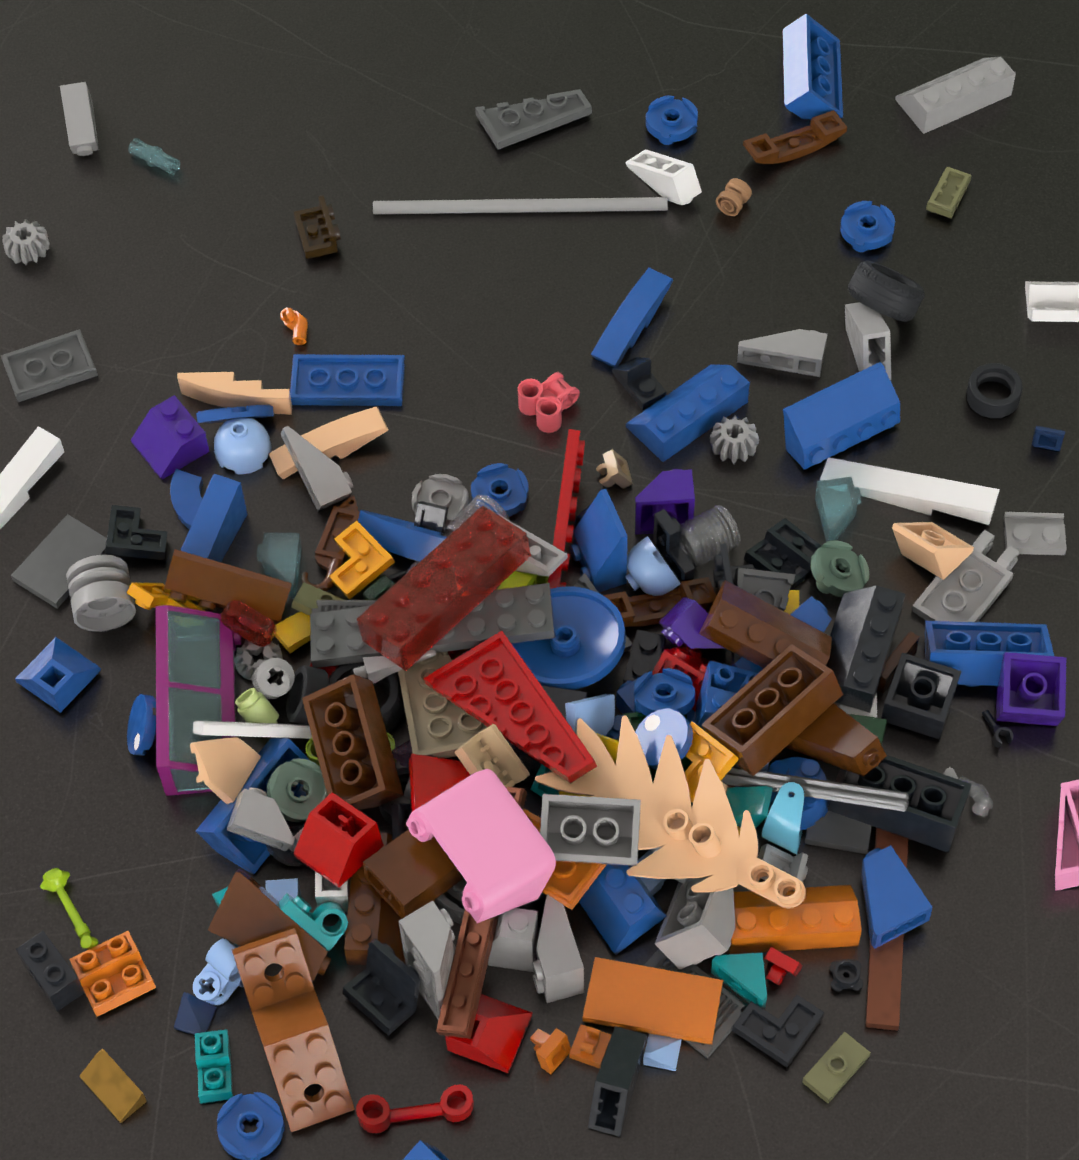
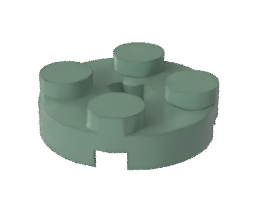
(829, 578)
(288, 776)

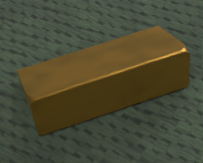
(112, 1086)

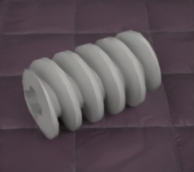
(273, 666)

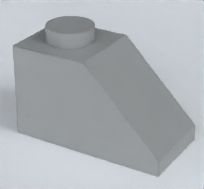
(260, 819)

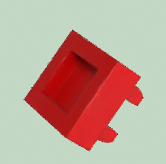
(781, 966)

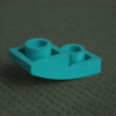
(213, 1066)

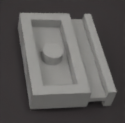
(1035, 533)

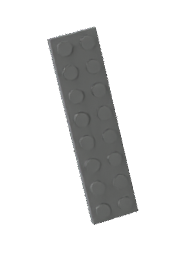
(518, 611)

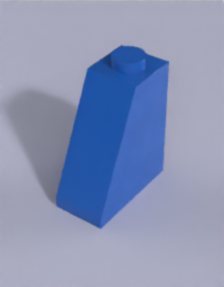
(891, 897)

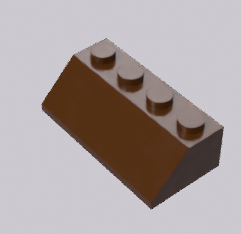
(218, 583)
(759, 629)
(774, 708)
(353, 743)
(370, 919)

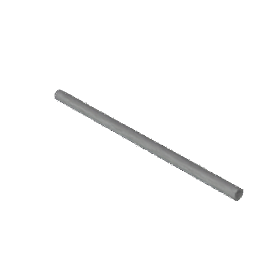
(520, 205)

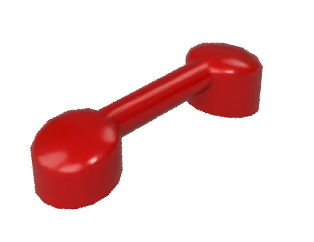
(376, 1116)

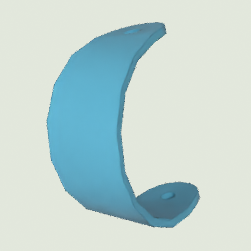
(784, 818)

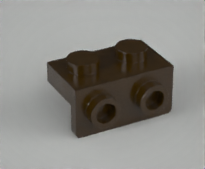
(316, 229)

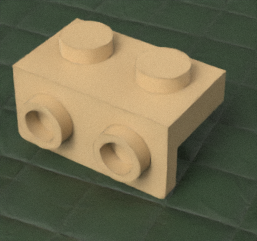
(492, 751)

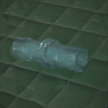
(154, 156)

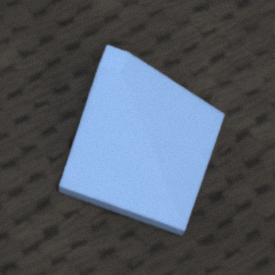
(662, 1052)

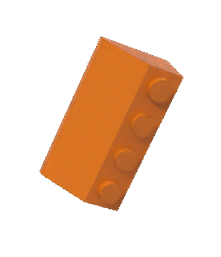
(823, 920)

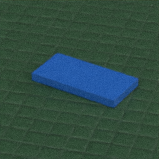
(347, 380)

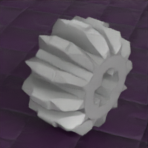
(25, 242)
(734, 439)

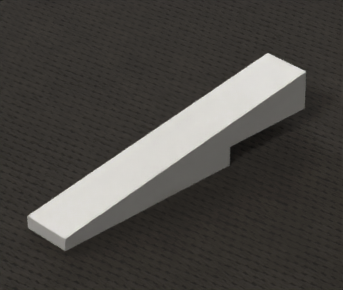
(25, 470)
(916, 491)

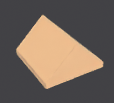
(931, 547)

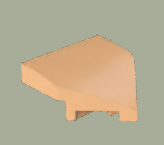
(224, 765)

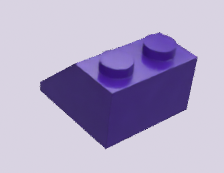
(169, 438)
(668, 491)
(684, 624)
(1031, 689)

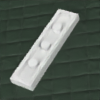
(252, 729)

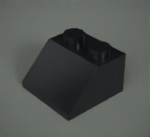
(920, 695)

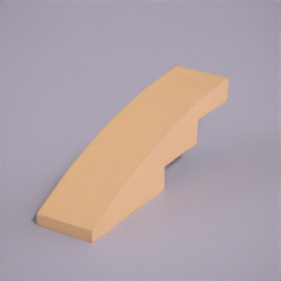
(224, 391)
(335, 438)

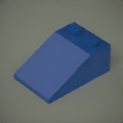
(601, 544)

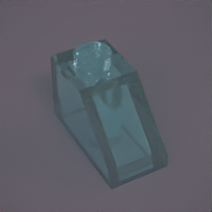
(836, 505)
(282, 558)

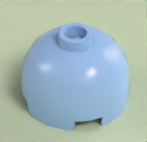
(242, 445)
(649, 570)

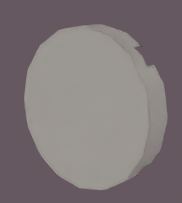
(443, 491)

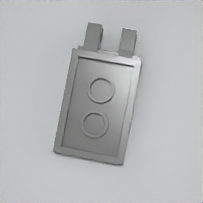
(970, 588)

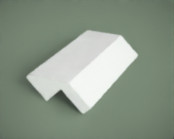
(1052, 301)

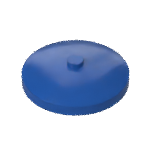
(585, 644)

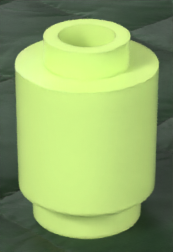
(256, 708)

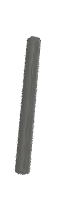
(822, 789)

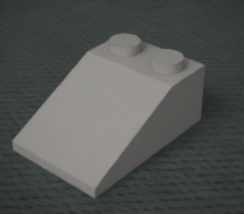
(697, 924)
(558, 963)

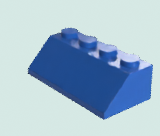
(811, 69)
(690, 410)
(841, 416)
(980, 647)
(237, 848)
(620, 906)

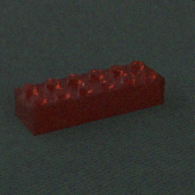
(444, 587)

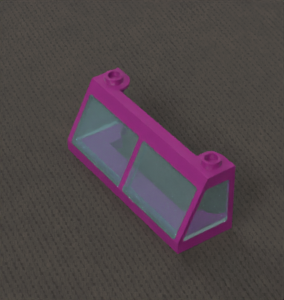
(191, 685)

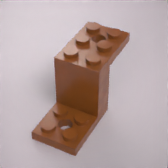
(293, 1030)

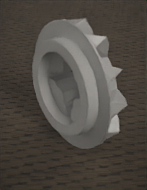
(244, 658)

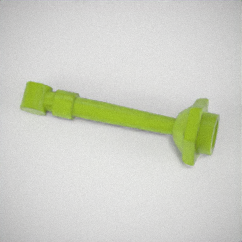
(55, 882)

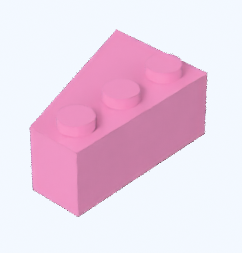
(1068, 837)

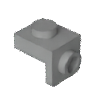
(790, 864)

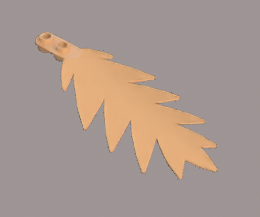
(693, 838)

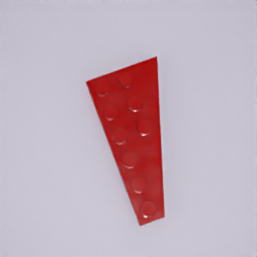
(567, 502)
(501, 690)

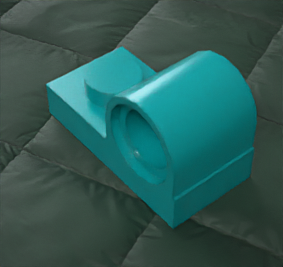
(312, 923)

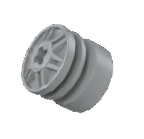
(99, 593)

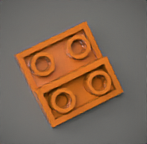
(112, 973)

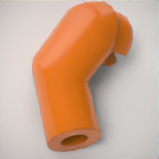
(296, 323)

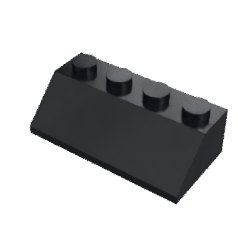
(863, 642)
(933, 805)

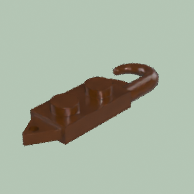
(328, 553)

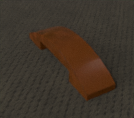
(798, 143)
(649, 609)

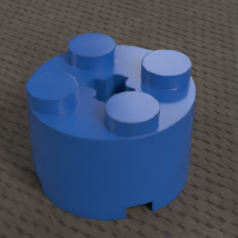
(813, 807)

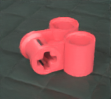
(546, 398)

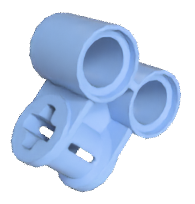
(219, 972)

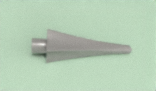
(380, 667)

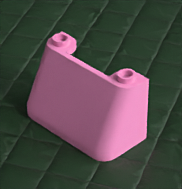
(488, 844)

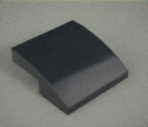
(784, 551)

